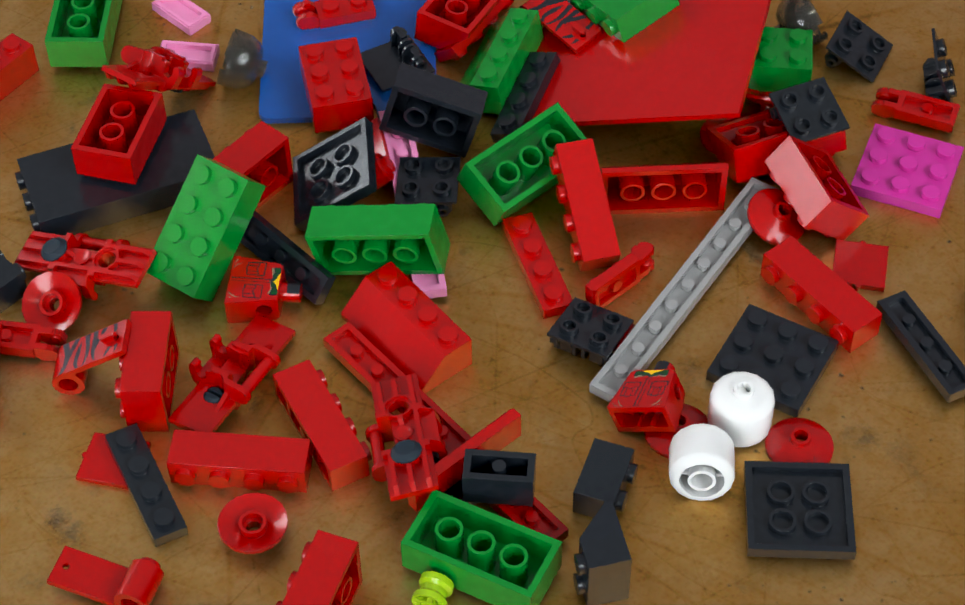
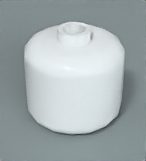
(742, 407)
(701, 462)

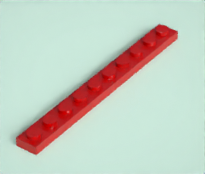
(372, 366)

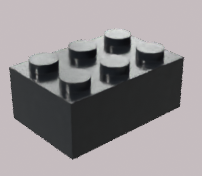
(433, 110)

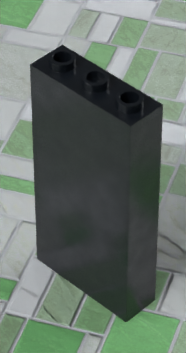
(82, 203)

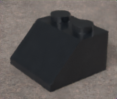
(603, 560)

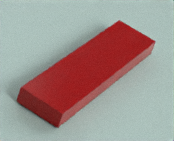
(492, 437)

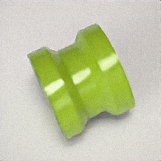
(433, 589)

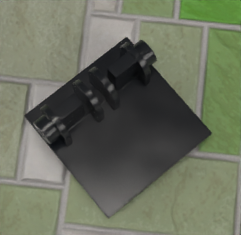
(857, 47)
(384, 60)
(938, 72)
(808, 110)
(428, 181)
(589, 329)

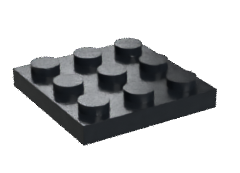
(335, 171)
(780, 353)
(799, 510)

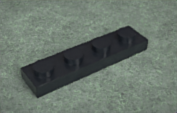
(526, 93)
(299, 267)
(924, 344)
(146, 485)

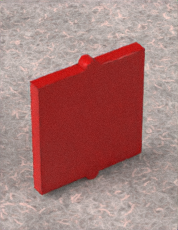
(861, 264)
(99, 465)

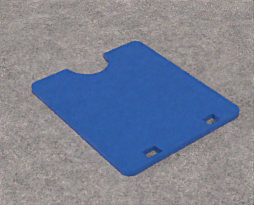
(282, 86)

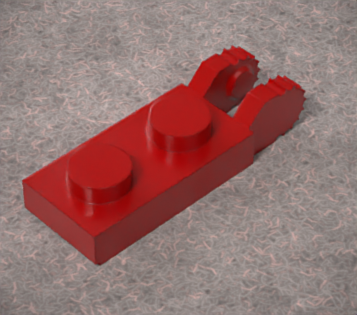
(332, 12)
(915, 108)
(621, 276)
(25, 338)

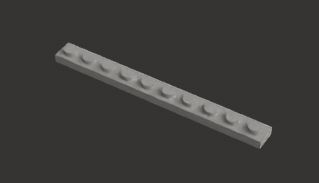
(678, 296)

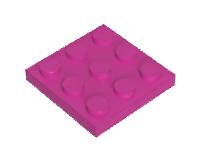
(907, 170)

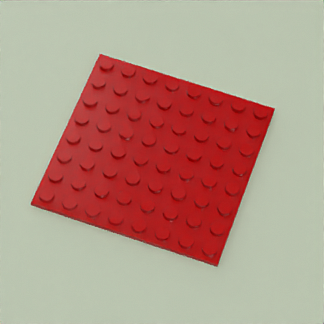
(676, 69)

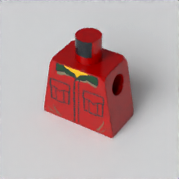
(258, 289)
(649, 401)

